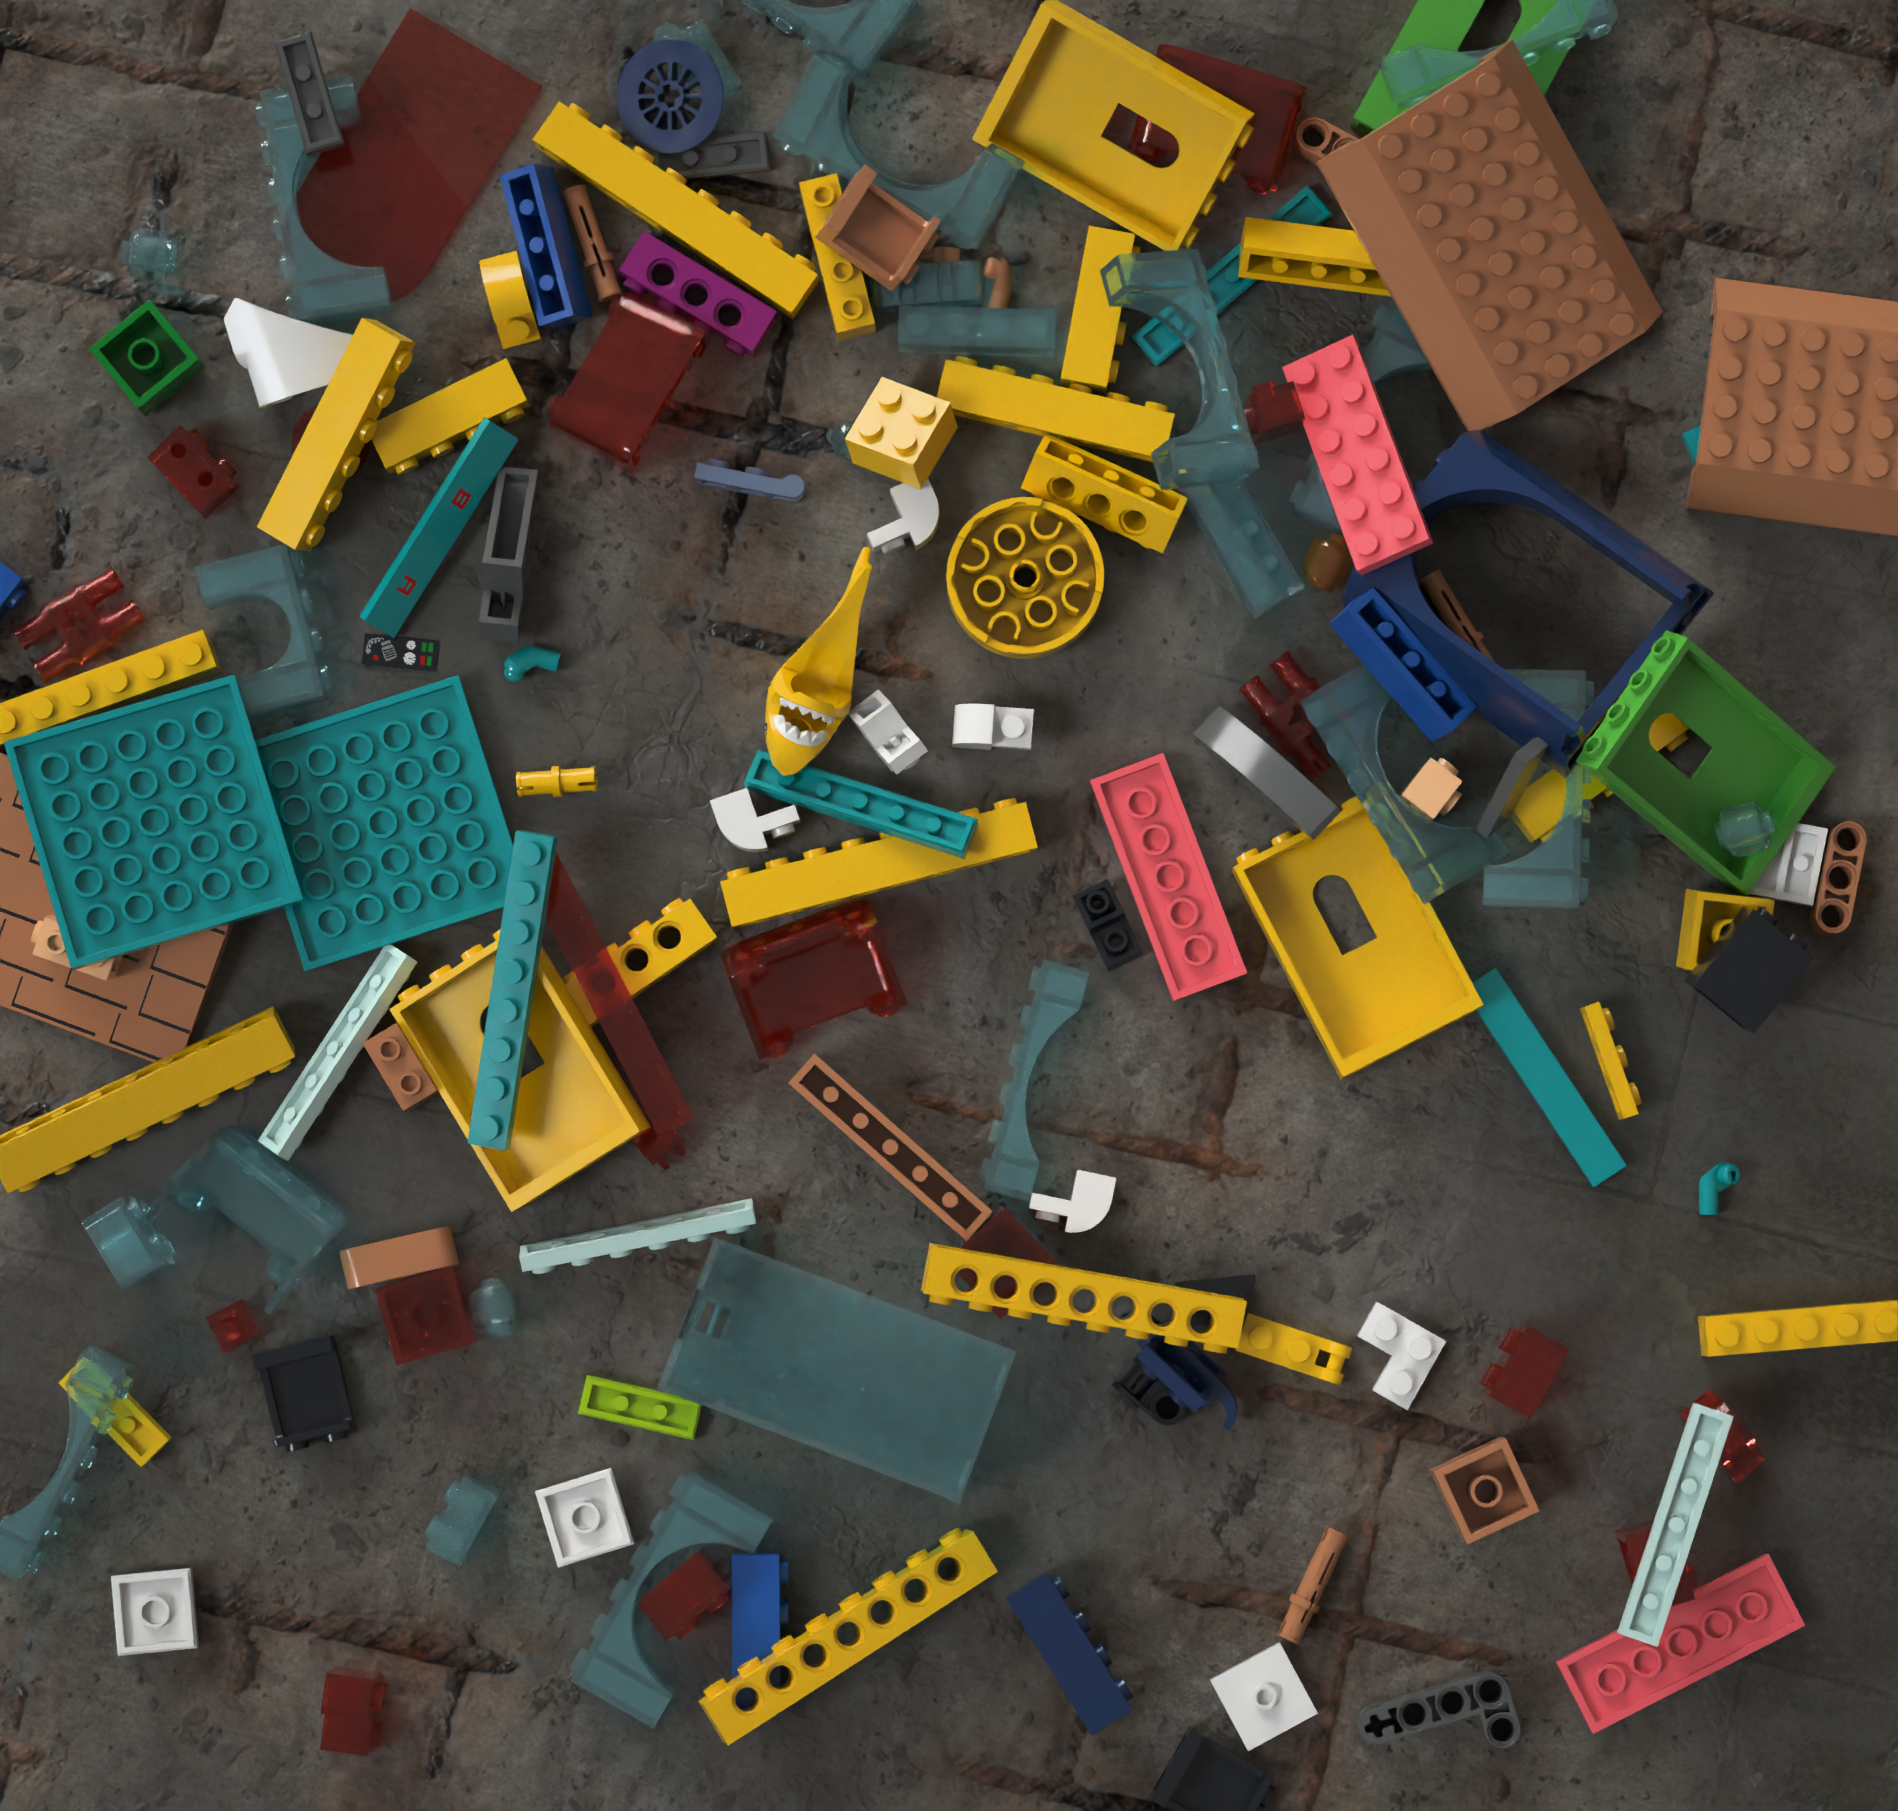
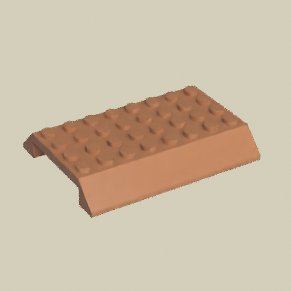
(1492, 240)
(1800, 409)

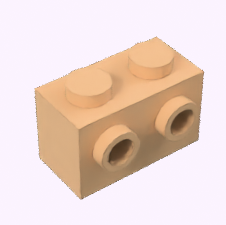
(1433, 789)

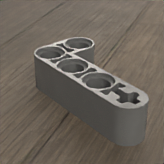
(1434, 1716)

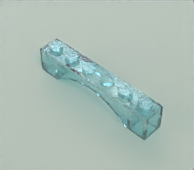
(1424, 70)
(1056, 999)
(92, 1393)

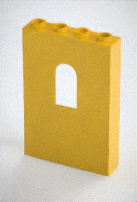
(1062, 98)
(1380, 992)
(565, 1109)

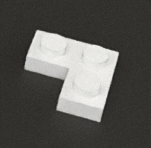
(1411, 1352)

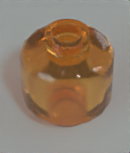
(1328, 562)

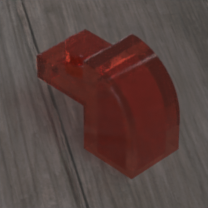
(1740, 1449)

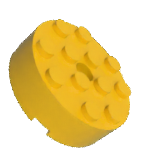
(1016, 618)

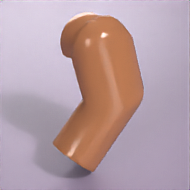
(1002, 284)

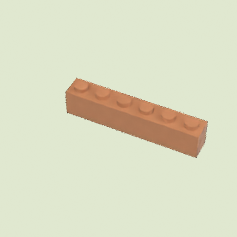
(890, 1147)

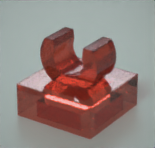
(655, 1147)
(233, 1325)

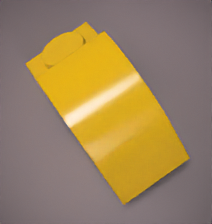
(509, 299)

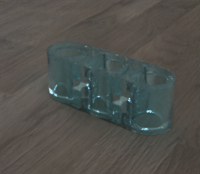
(933, 285)

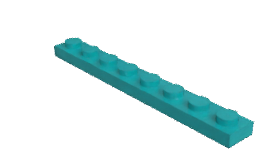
(512, 990)

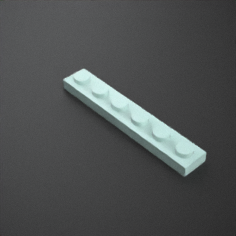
(337, 1051)
(622, 1239)
(1675, 1524)

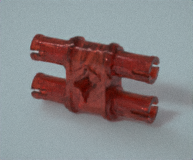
(58, 618)
(1277, 715)

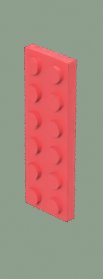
(1358, 456)
(1168, 877)
(1699, 1637)

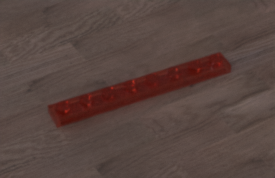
(614, 1005)

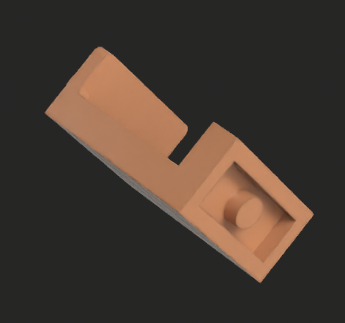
(877, 232)

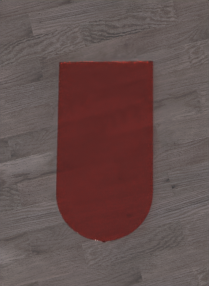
(425, 145)

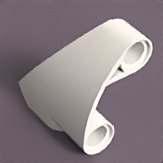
(282, 352)

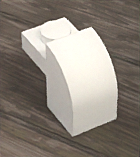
(918, 519)
(992, 726)
(887, 732)
(742, 826)
(1088, 1203)

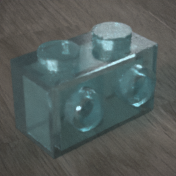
(463, 1519)

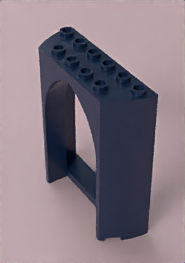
(1488, 471)

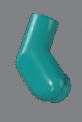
(527, 658)
(1713, 1183)

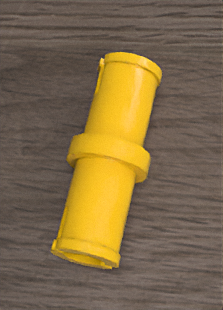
(557, 781)

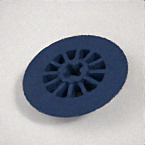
(631, 96)

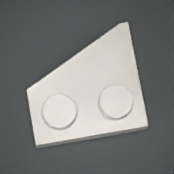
(1795, 868)

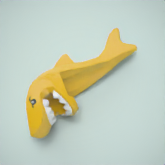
(815, 684)

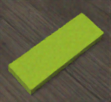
(639, 1407)

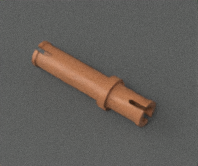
(606, 286)
(1451, 610)
(1312, 1586)

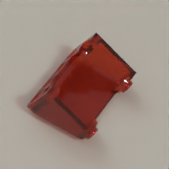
(1271, 98)
(627, 380)
(812, 974)

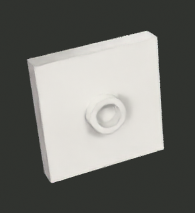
(584, 1517)
(154, 1611)
(1263, 1696)

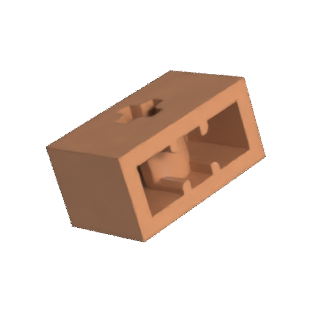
(400, 1068)

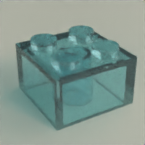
(129, 1242)

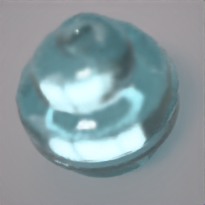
(837, 439)

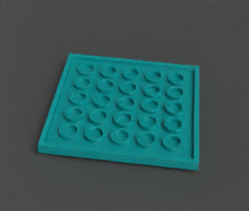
(153, 822)
(387, 822)

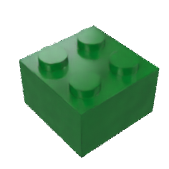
(147, 358)

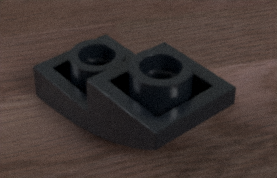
(1108, 925)

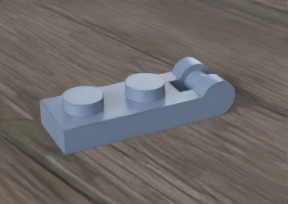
(752, 481)

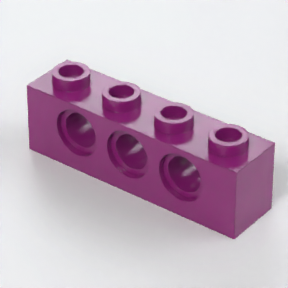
(653, 255)

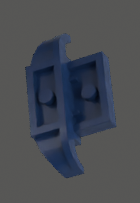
(1188, 1374)

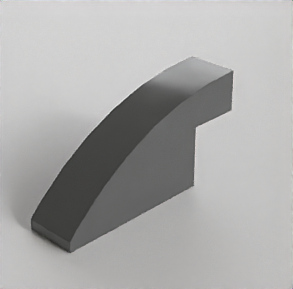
(508, 554)
(1266, 773)

